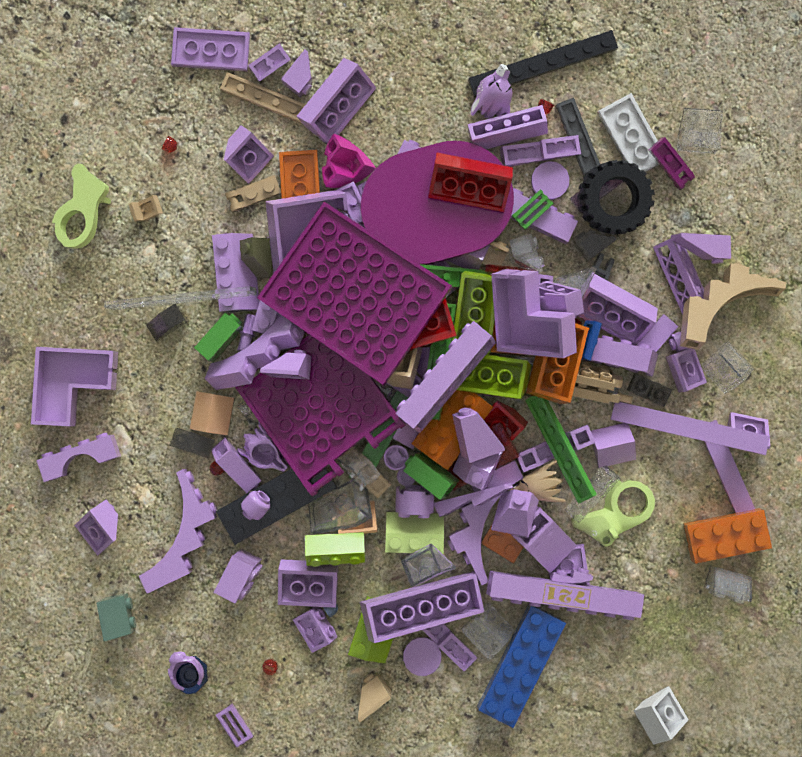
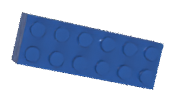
(521, 665)

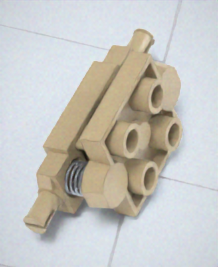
(599, 384)

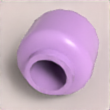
(255, 505)

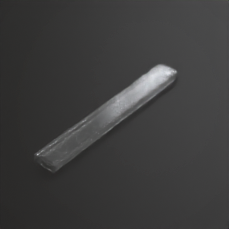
(180, 298)

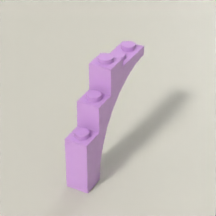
(242, 366)
(195, 513)
(469, 537)

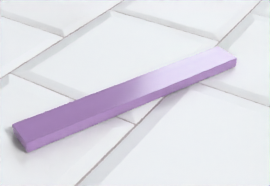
(690, 428)

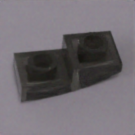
(649, 390)
(191, 443)

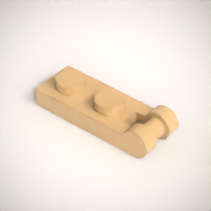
(254, 193)

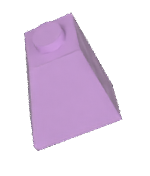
(475, 436)
(235, 465)

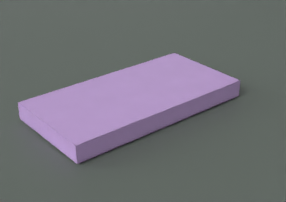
(210, 49)

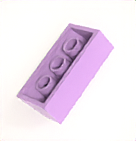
(336, 100)
(233, 272)
(617, 310)

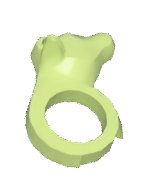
(87, 195)
(609, 522)

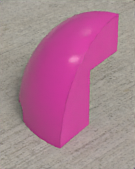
(344, 163)

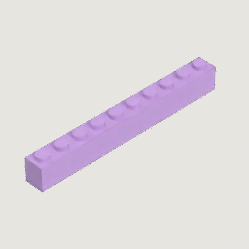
(550, 223)

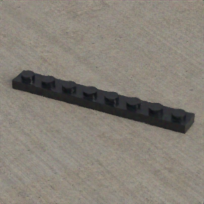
(553, 59)

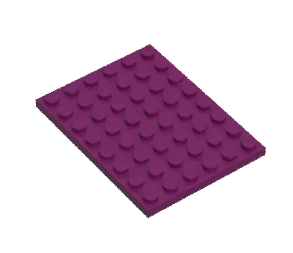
(354, 293)

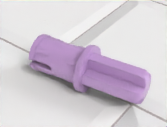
(246, 333)

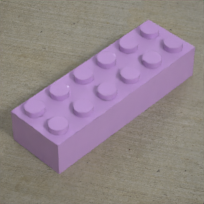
(446, 376)
(421, 607)

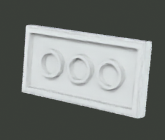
(630, 132)

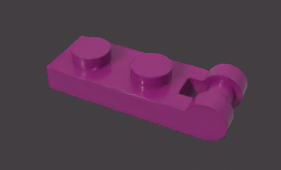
(671, 163)

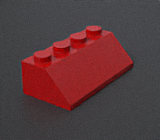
(470, 182)

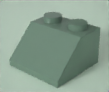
(116, 616)

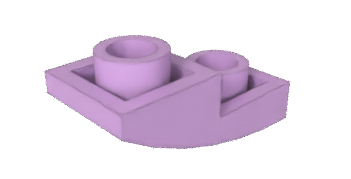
(576, 576)

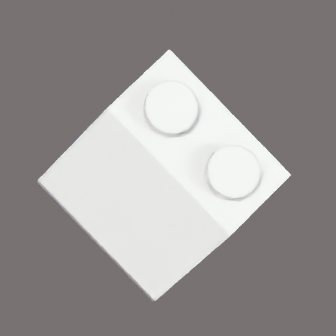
(661, 716)

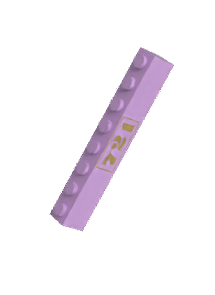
(569, 595)

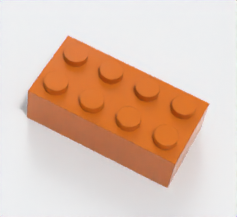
(556, 377)
(439, 437)
(727, 535)

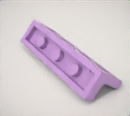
(685, 270)

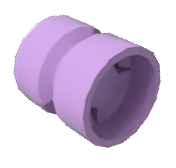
(396, 457)

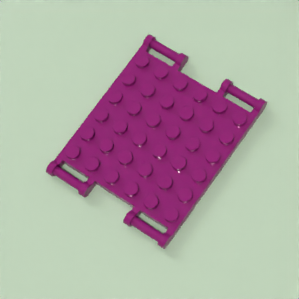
(320, 416)

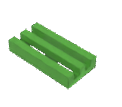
(544, 199)

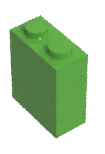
(219, 337)
(430, 475)

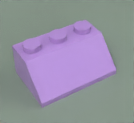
(307, 584)

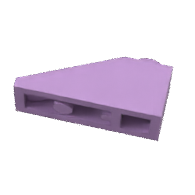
(706, 245)

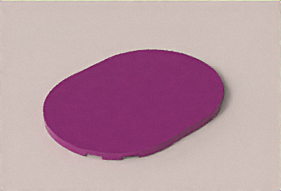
(426, 228)

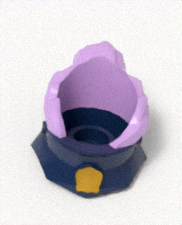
(187, 672)

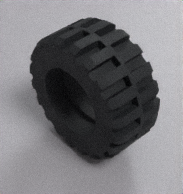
(640, 192)

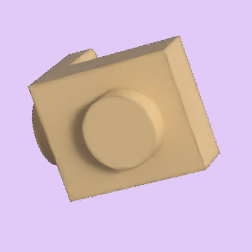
(145, 209)
(496, 254)

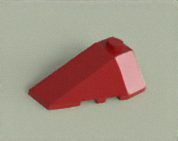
(510, 418)

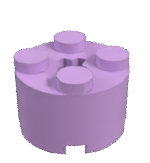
(414, 501)

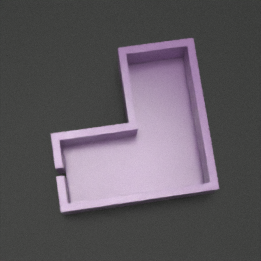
(291, 216)
(522, 324)
(60, 374)

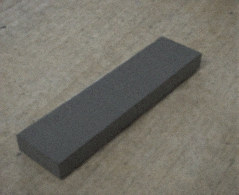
(574, 126)

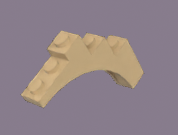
(736, 285)

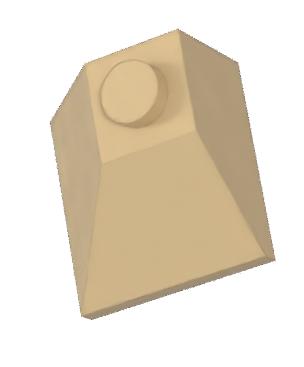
(373, 695)

